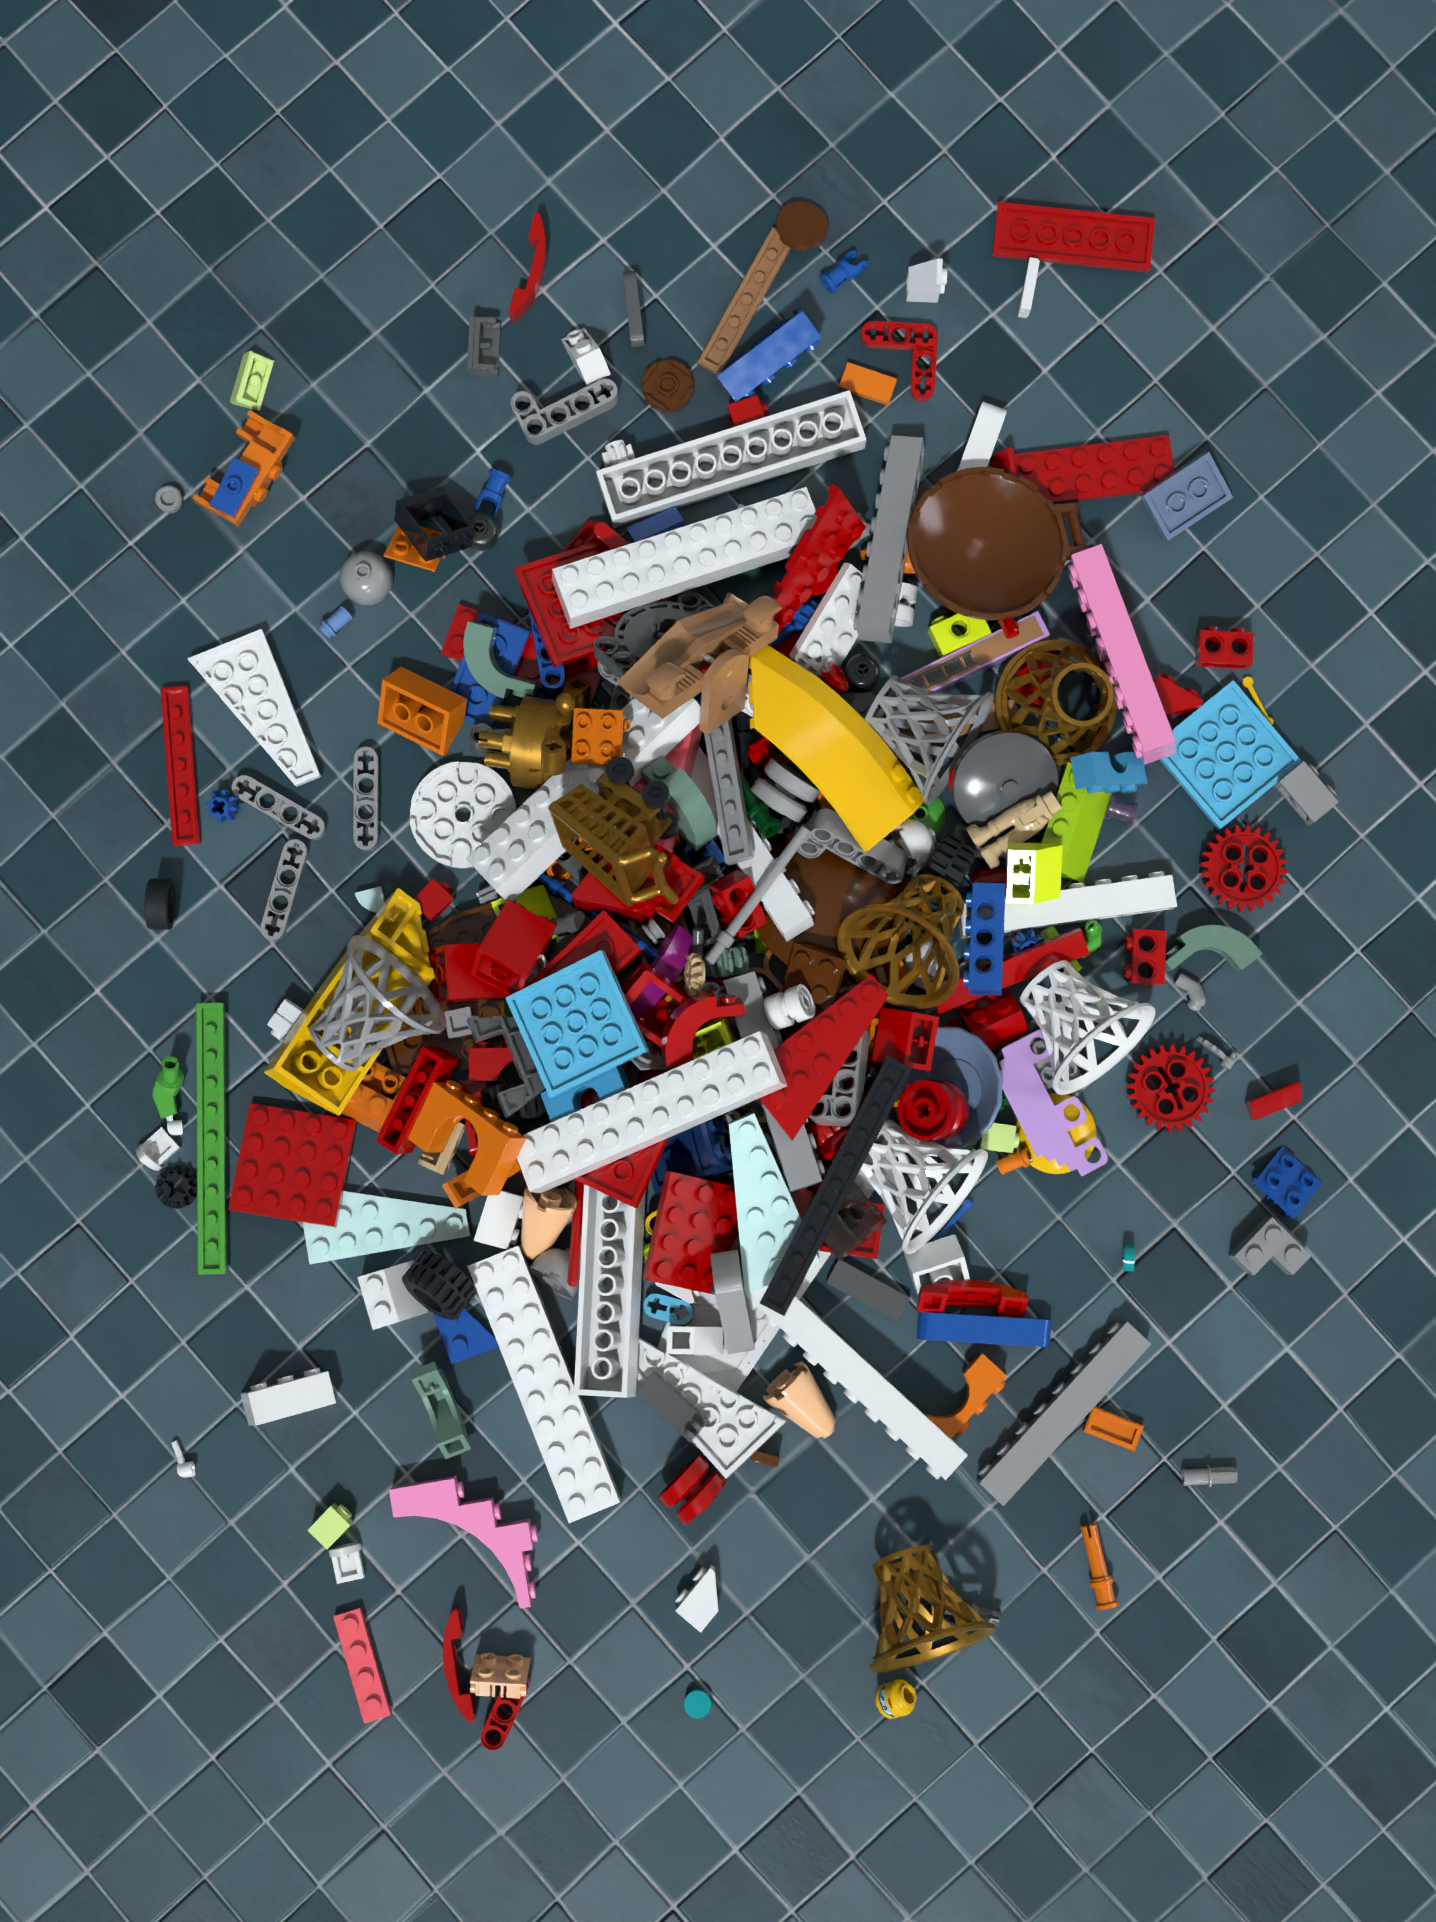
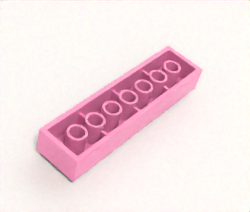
(1122, 655)

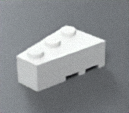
(287, 1397)

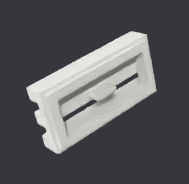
(1028, 287)

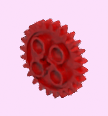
(1267, 871)
(1148, 1100)

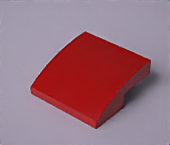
(681, 879)

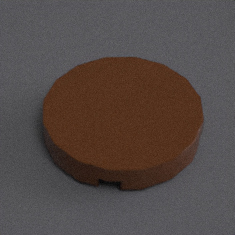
(801, 225)
(667, 386)

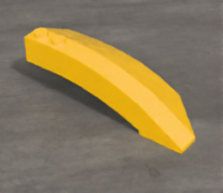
(831, 747)
(299, 1062)

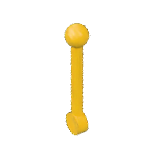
(1247, 682)

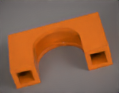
(497, 1140)

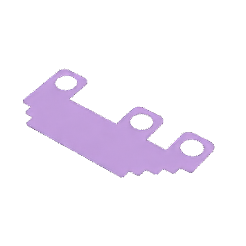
(1039, 1118)

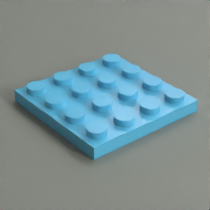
(1228, 755)
(577, 1024)

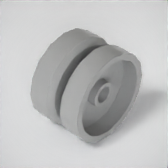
(783, 793)

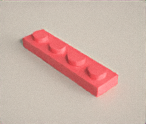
(362, 1665)

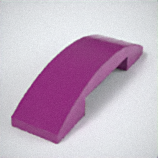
(670, 964)

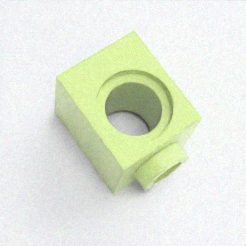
(1000, 1138)
(331, 1525)

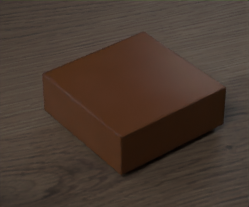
(766, 1458)

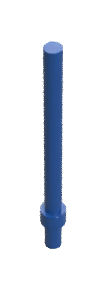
(558, 888)

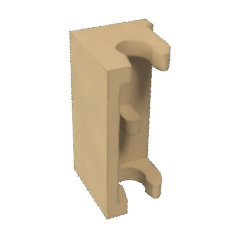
(441, 1161)

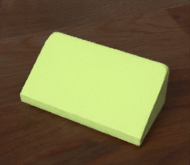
(251, 381)

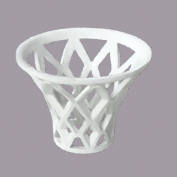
(1080, 991)
(895, 1182)

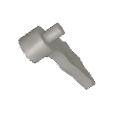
(1227, 1062)

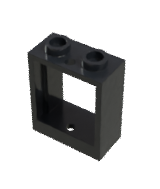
(436, 502)

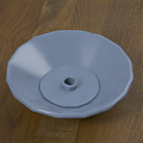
(975, 1071)

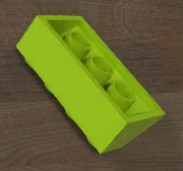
(1075, 825)

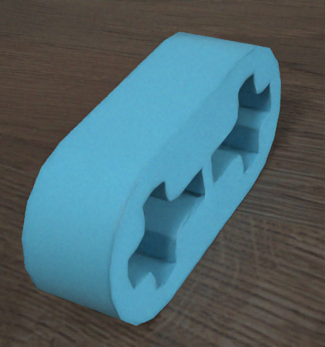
(666, 1315)

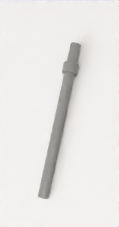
(725, 938)

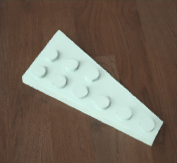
(763, 1204)
(382, 1224)

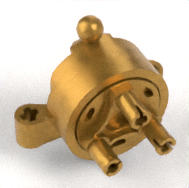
(539, 735)

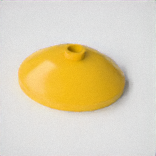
(1078, 1135)

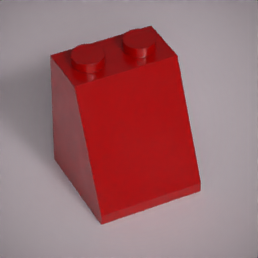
(595, 897)
(512, 948)
(452, 973)

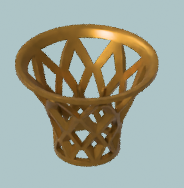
(1048, 691)
(927, 920)
(933, 1592)

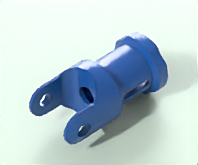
(842, 272)
(493, 490)

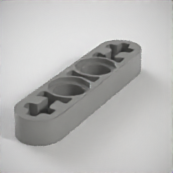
(362, 799)
(280, 805)
(280, 889)

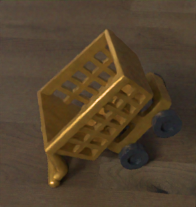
(623, 822)

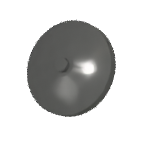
(1000, 773)

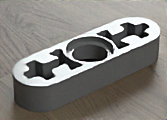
(633, 309)

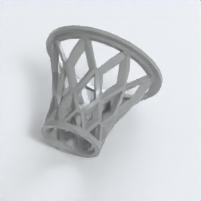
(932, 703)
(337, 1019)

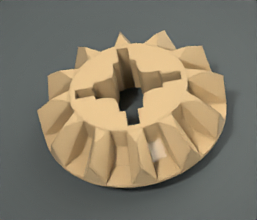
(694, 974)

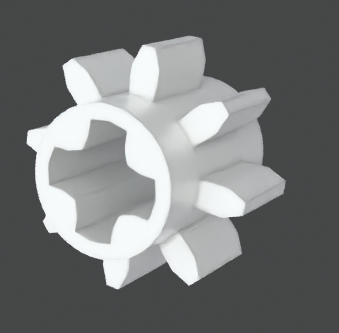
(617, 453)

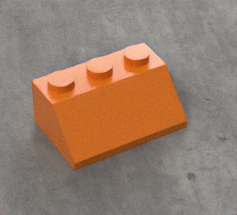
(421, 710)

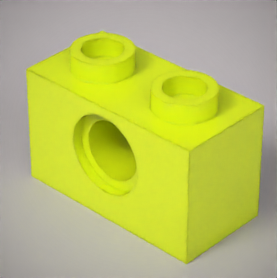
(947, 642)

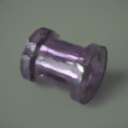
(1121, 810)

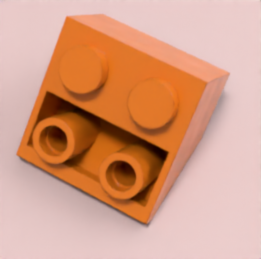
(374, 1097)

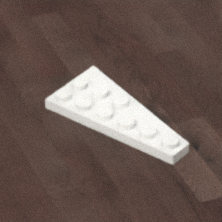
(253, 689)
(735, 1423)

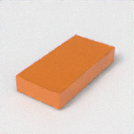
(867, 383)
(1113, 1428)

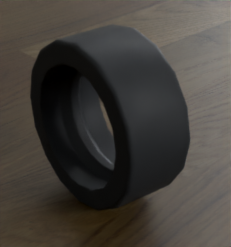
(160, 904)

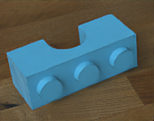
(1113, 774)
(605, 1085)

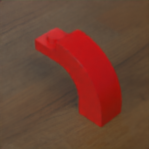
(688, 1018)

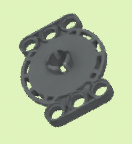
(644, 630)

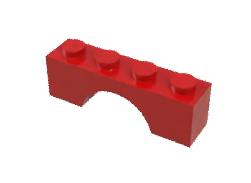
(487, 1061)

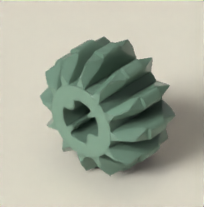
(731, 962)

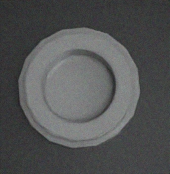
(169, 499)

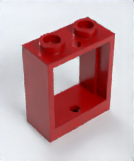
(637, 983)

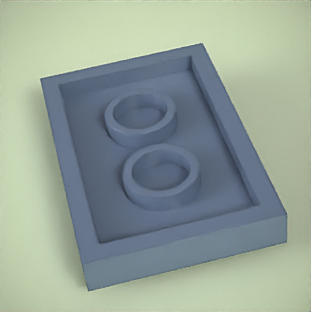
(1186, 496)

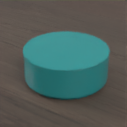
(1128, 1257)
(697, 1703)

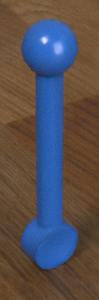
(967, 1204)

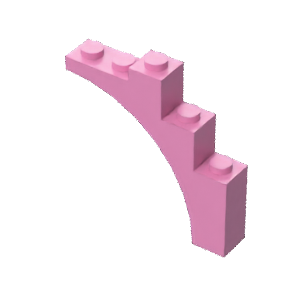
(508, 1541)

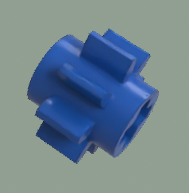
(804, 615)
(218, 801)
(1024, 940)

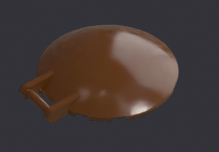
(990, 543)
(833, 891)

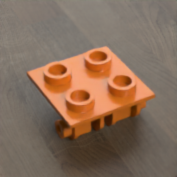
(403, 550)
(597, 735)

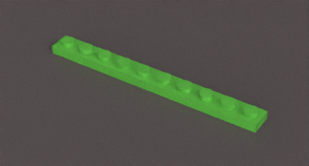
(211, 1138)

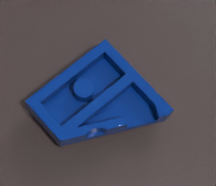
(464, 1336)

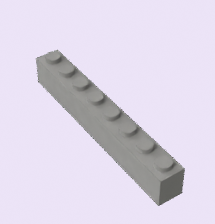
(889, 545)
(797, 1155)
(1063, 1412)

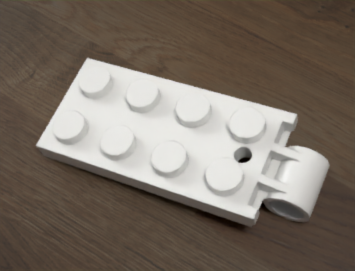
(831, 629)

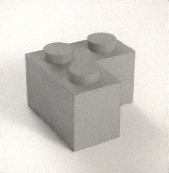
(1269, 1242)

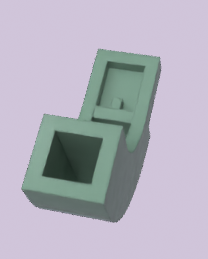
(480, 659)
(687, 802)
(1226, 941)
(442, 1409)

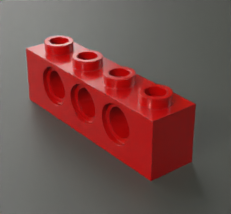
(430, 1066)

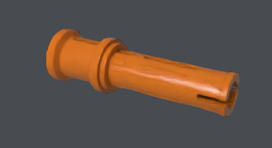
(1100, 1579)

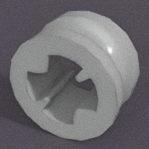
(653, 931)

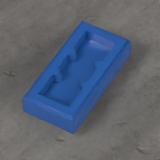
(234, 487)

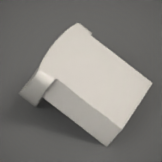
(157, 1149)
(347, 1562)

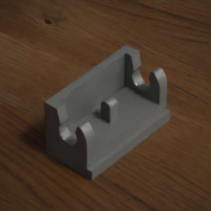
(483, 346)
(707, 917)

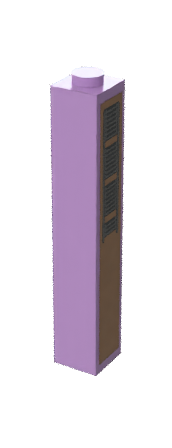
(978, 656)

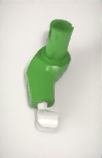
(164, 1093)

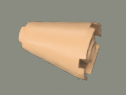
(544, 1219)
(801, 1401)

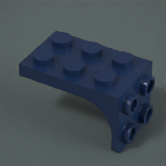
(696, 1152)

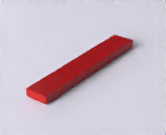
(180, 766)
(1025, 965)

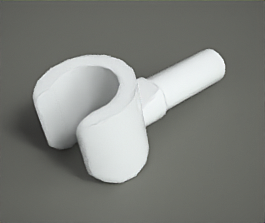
(184, 1469)

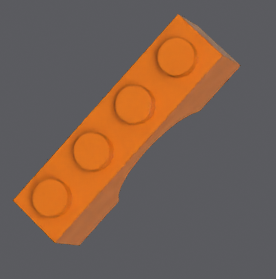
(981, 1380)

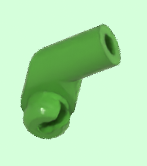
(1093, 936)

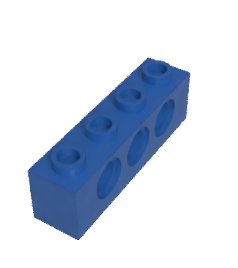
(990, 981)

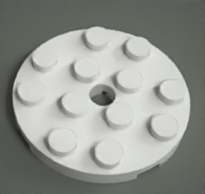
(442, 795)

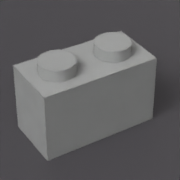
(1307, 793)

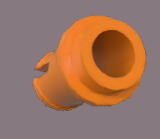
(1015, 1160)

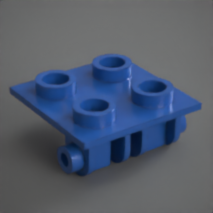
(1287, 1183)

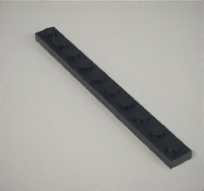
(835, 1186)

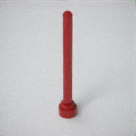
(576, 1235)

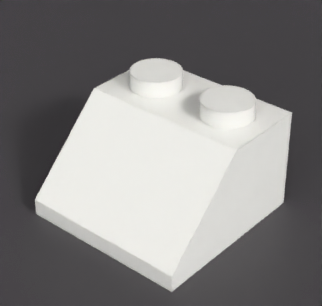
(500, 1220)
(937, 1263)
(387, 1296)

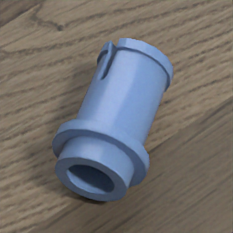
(335, 622)

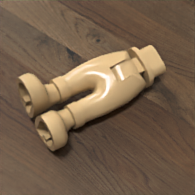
(1027, 818)

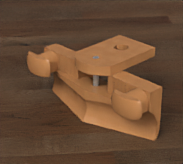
(719, 636)

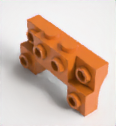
(265, 451)

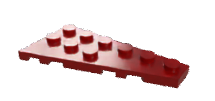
(817, 554)
(819, 1051)

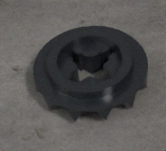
(188, 1183)

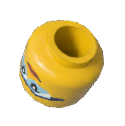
(895, 1698)

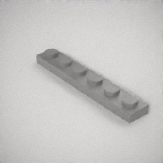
(729, 794)

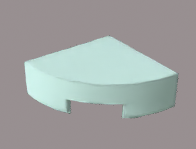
(371, 899)

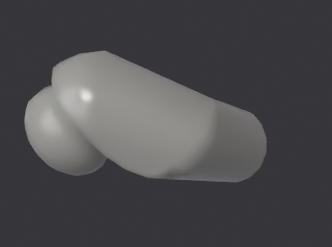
(1194, 990)

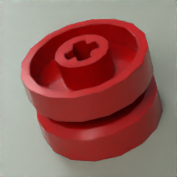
(932, 1110)
(694, 1491)

